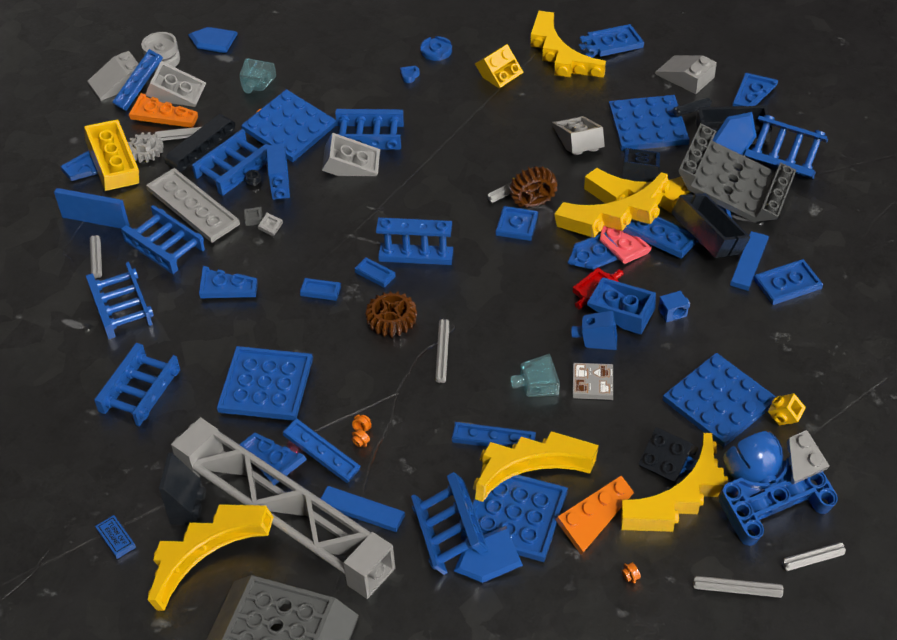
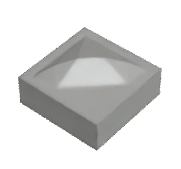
(270, 224)

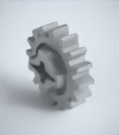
(146, 146)

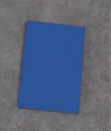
(788, 281)

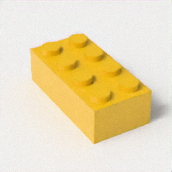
(111, 155)

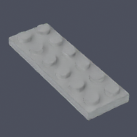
(193, 205)

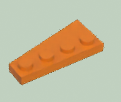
(158, 112)
(590, 516)

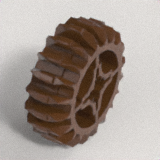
(533, 187)
(391, 309)

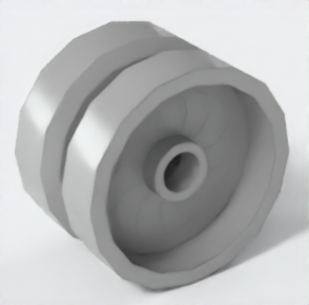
(163, 44)

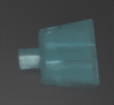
(256, 75)
(537, 377)

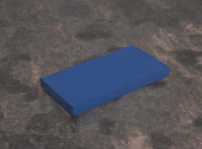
(91, 208)
(663, 236)

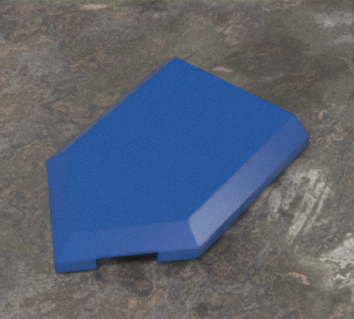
(213, 39)
(737, 133)
(591, 253)
(497, 561)

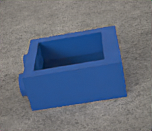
(278, 171)

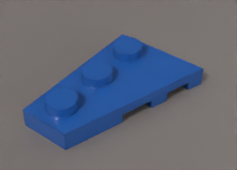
(275, 455)

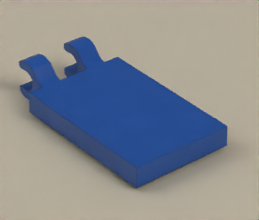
(611, 41)

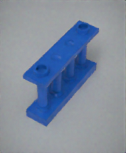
(372, 117)
(772, 158)
(237, 173)
(158, 252)
(415, 253)
(106, 311)
(125, 372)
(468, 523)

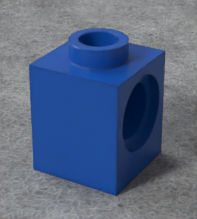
(673, 306)

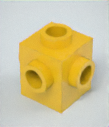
(786, 409)

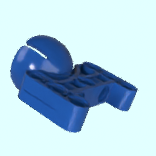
(765, 473)

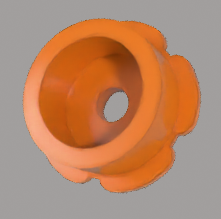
(361, 422)
(360, 438)
(631, 572)

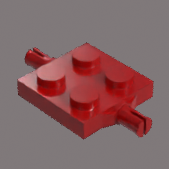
(586, 287)

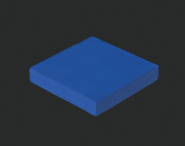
(517, 223)

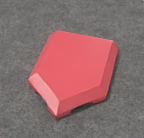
(628, 247)

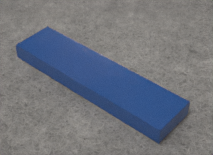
(137, 80)
(749, 261)
(483, 435)
(321, 450)
(364, 509)

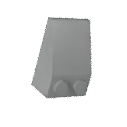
(688, 71)
(113, 75)
(175, 86)
(579, 134)
(350, 157)

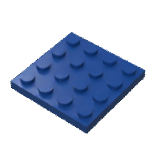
(291, 123)
(648, 123)
(265, 383)
(719, 399)
(526, 509)

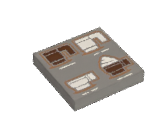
(593, 381)

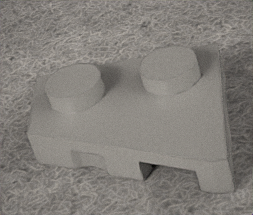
(804, 457)

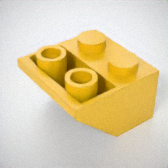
(499, 66)

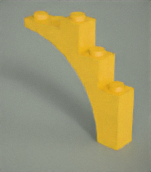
(555, 50)
(612, 188)
(617, 214)
(529, 455)
(663, 510)
(200, 540)

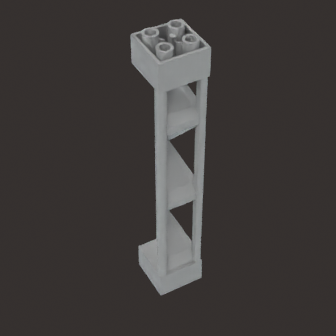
(369, 555)

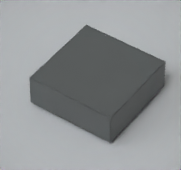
(253, 216)

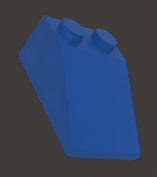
(630, 304)

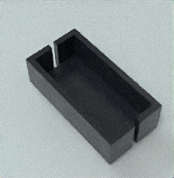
(715, 116)
(710, 225)

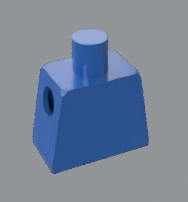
(597, 331)

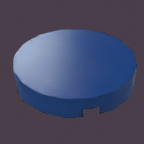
(436, 48)

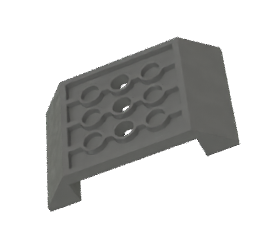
(757, 189)
(254, 608)

